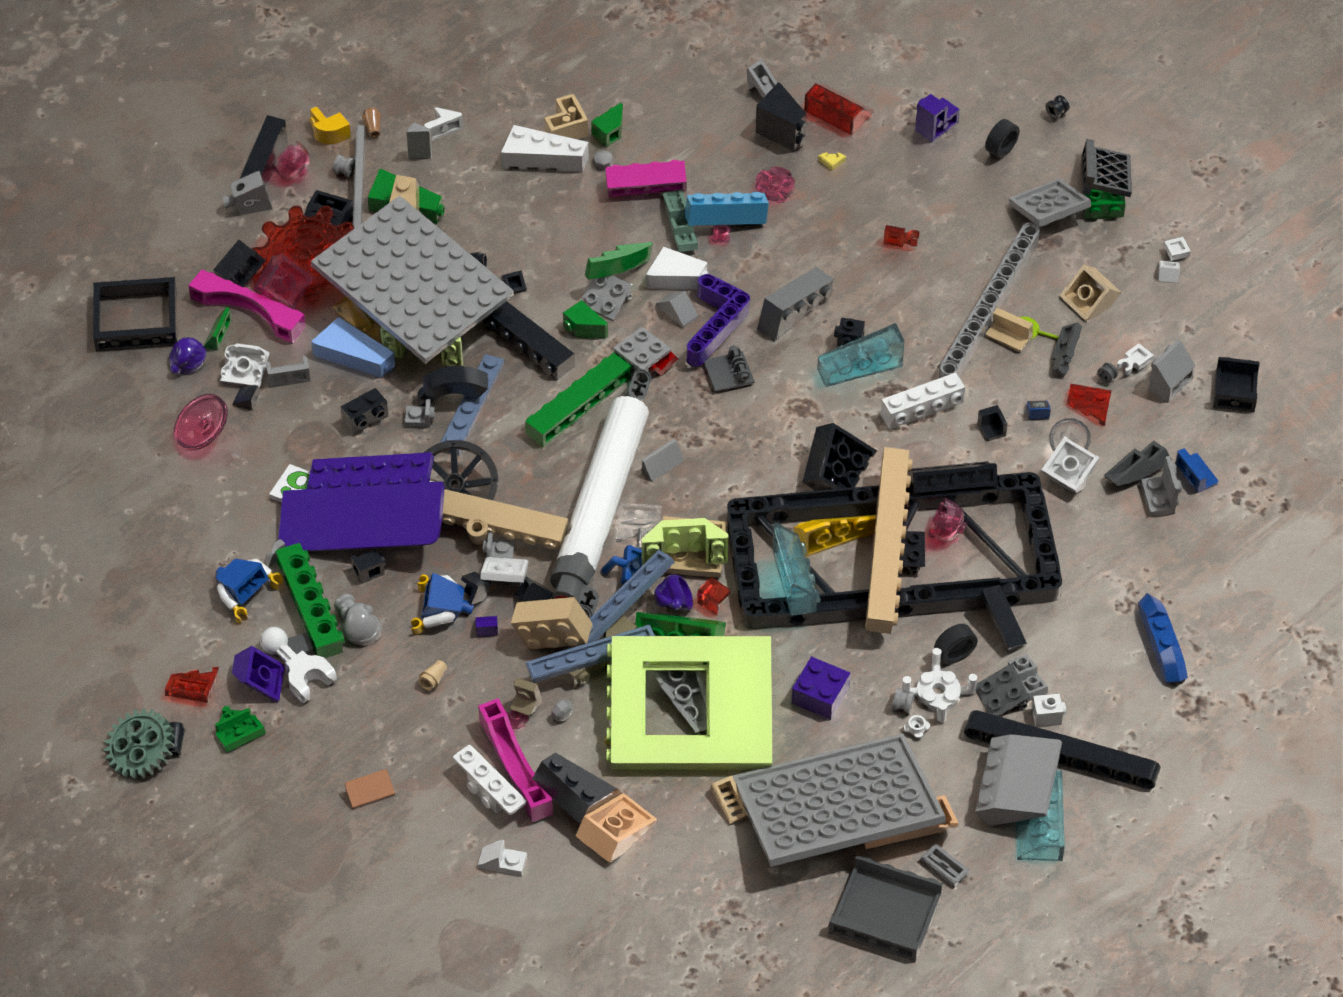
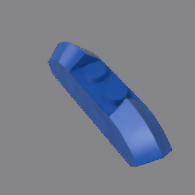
(1162, 639)

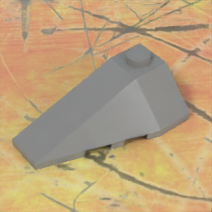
(687, 694)

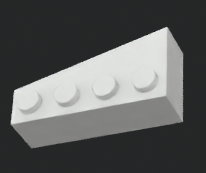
(543, 150)

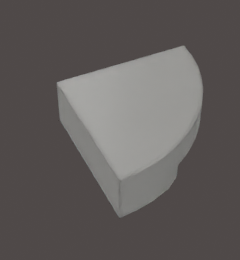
(271, 558)

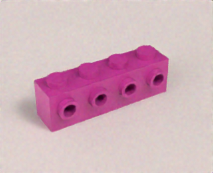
(645, 178)

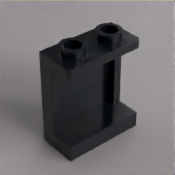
(1236, 384)

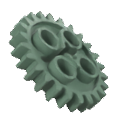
(139, 743)

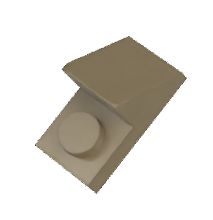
(527, 697)

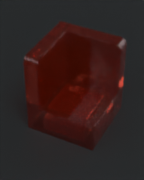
(711, 595)

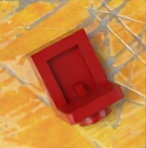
(663, 364)

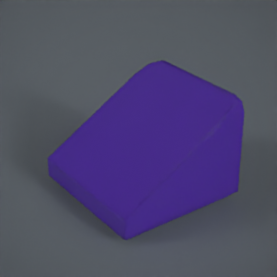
(486, 626)

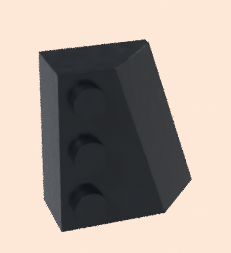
(836, 459)
(573, 786)

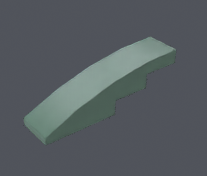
(682, 232)

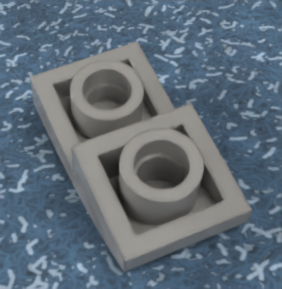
(1029, 676)

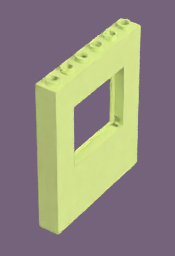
(735, 703)

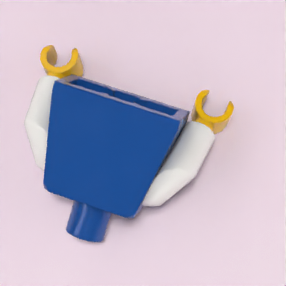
(241, 580)
(441, 602)

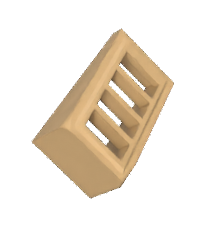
(723, 784)

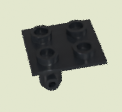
(239, 264)
(914, 551)

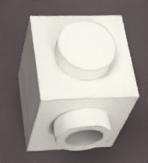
(1048, 710)

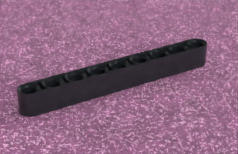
(1073, 753)

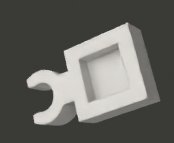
(1135, 357)

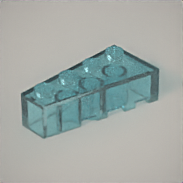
(863, 357)

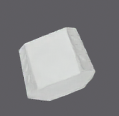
(244, 365)

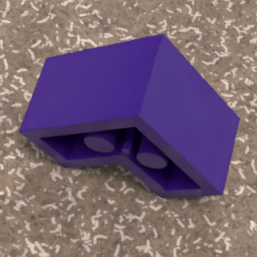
(935, 117)

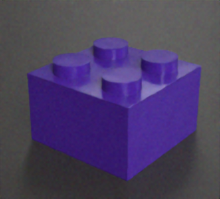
(821, 688)

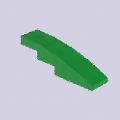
(618, 261)

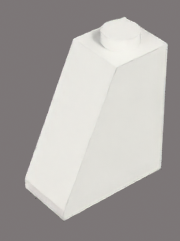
(675, 271)

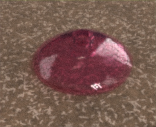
(200, 422)

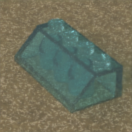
(794, 571)
(1044, 836)

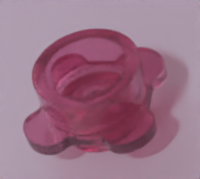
(721, 233)
(519, 722)

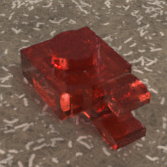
(898, 237)

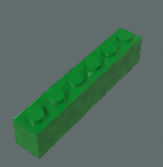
(578, 399)

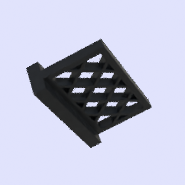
(1091, 170)
(953, 476)

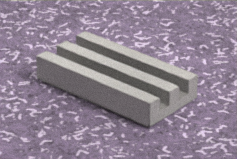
(941, 868)

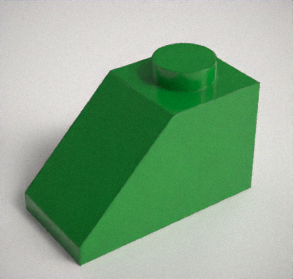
(584, 322)

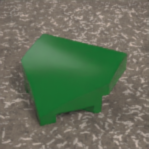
(237, 728)

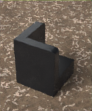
(992, 423)
(475, 587)
(533, 591)

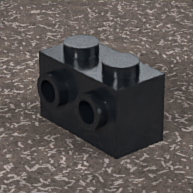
(364, 411)

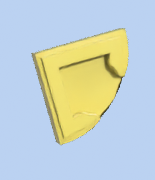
(832, 160)

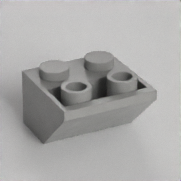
(1171, 371)

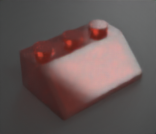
(836, 108)

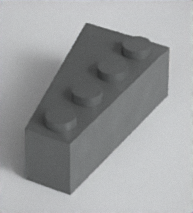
(793, 302)

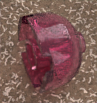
(293, 162)
(947, 521)

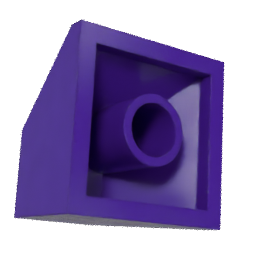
(259, 672)

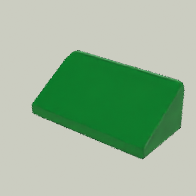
(218, 330)

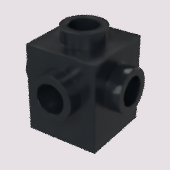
(849, 330)

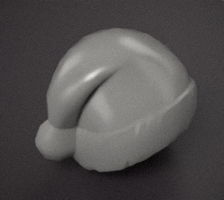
(361, 626)

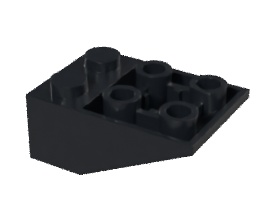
(341, 207)

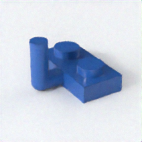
(630, 563)

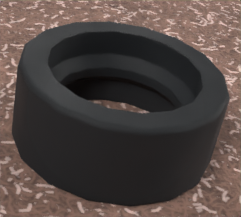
(1002, 138)
(956, 643)

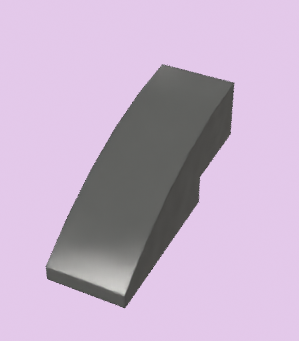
(1138, 464)

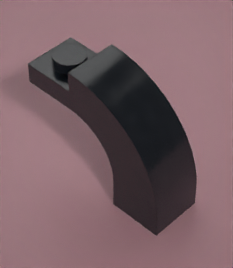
(453, 380)

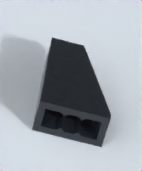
(267, 148)

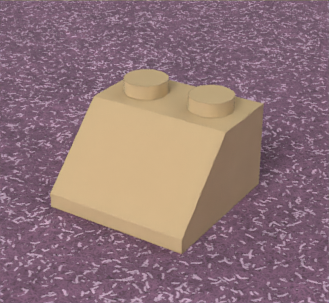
(1089, 293)

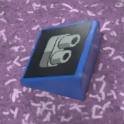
(1038, 409)

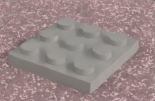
(1049, 202)

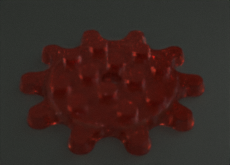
(300, 236)

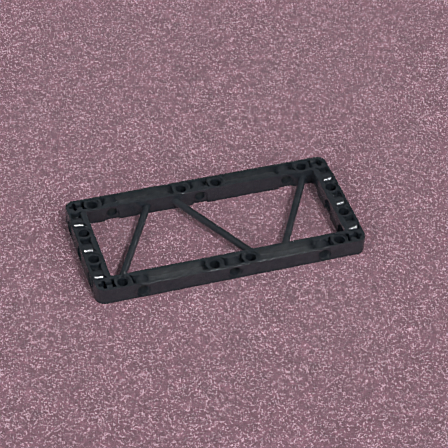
(916, 599)

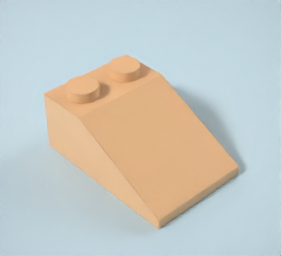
(614, 827)

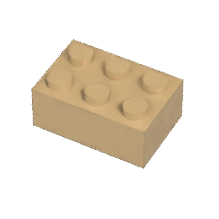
(551, 623)

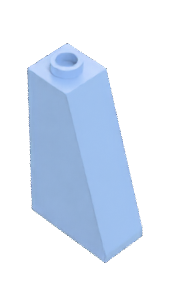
(353, 348)

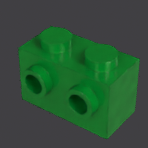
(1105, 205)

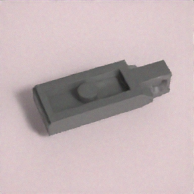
(1065, 348)

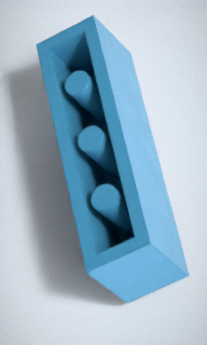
(726, 209)

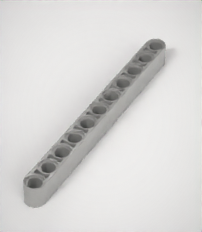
(991, 299)

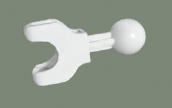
(299, 667)

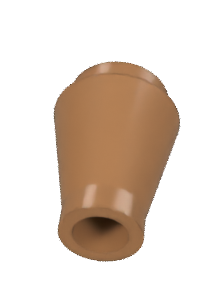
(372, 121)

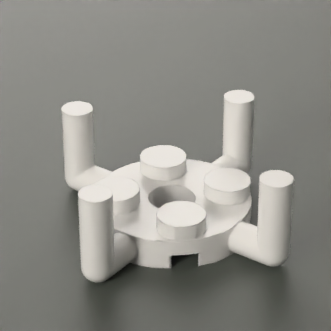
(943, 680)

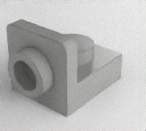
(419, 416)
(498, 548)

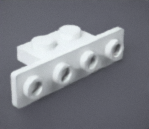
(488, 783)

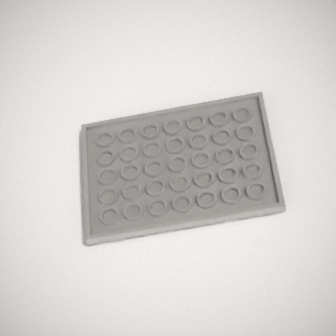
(412, 279)
(838, 799)

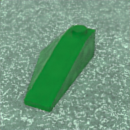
(680, 626)

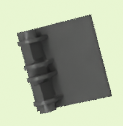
(729, 370)
(1003, 691)

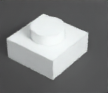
(1177, 248)

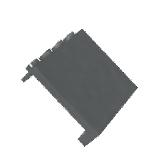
(886, 908)

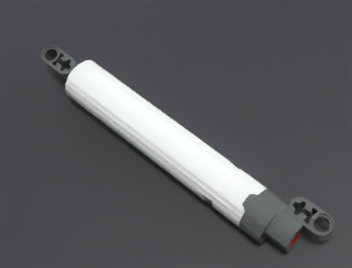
(601, 495)

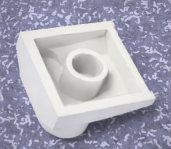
(1070, 465)

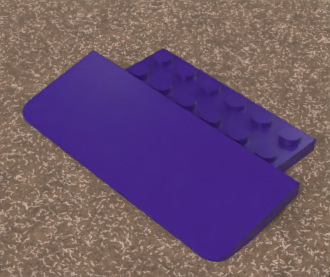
(364, 504)

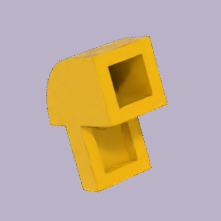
(330, 129)

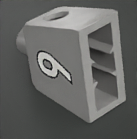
(249, 195)

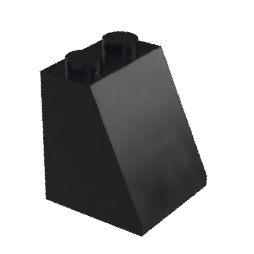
(781, 119)

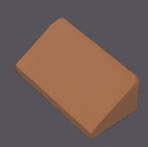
(369, 789)

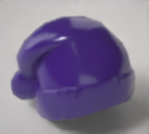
(187, 356)
(674, 594)

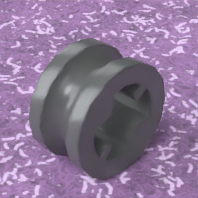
(1107, 372)

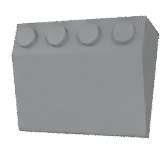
(1017, 779)

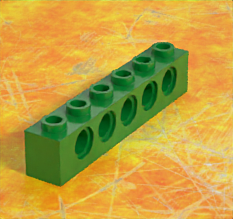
(315, 613)

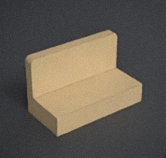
(1010, 330)

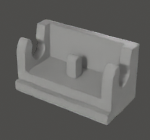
(288, 374)

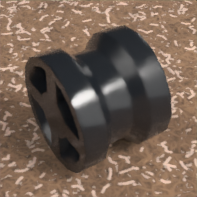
(1057, 106)

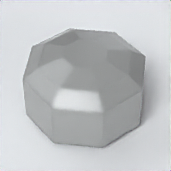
(603, 159)
(562, 710)

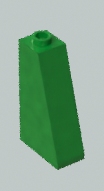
(379, 196)

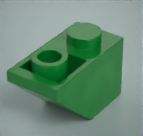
(608, 126)

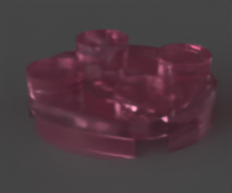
(777, 193)

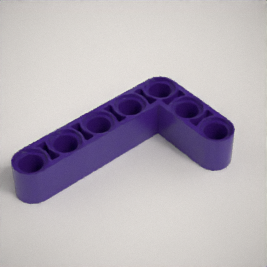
(733, 309)

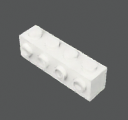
(922, 401)

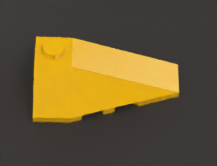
(829, 533)

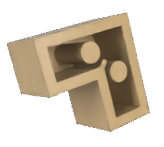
(569, 119)

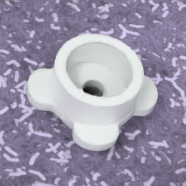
(919, 721)

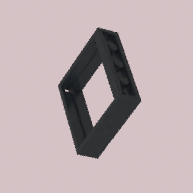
(135, 337)

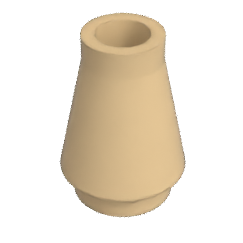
(431, 677)

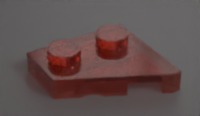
(1090, 401)
(192, 685)

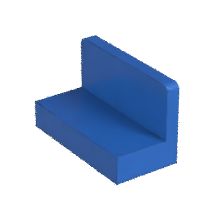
(1195, 470)

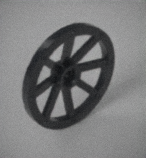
(456, 478)

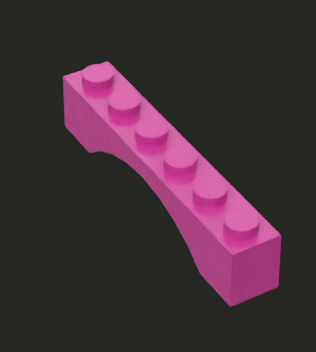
(214, 290)
(502, 737)

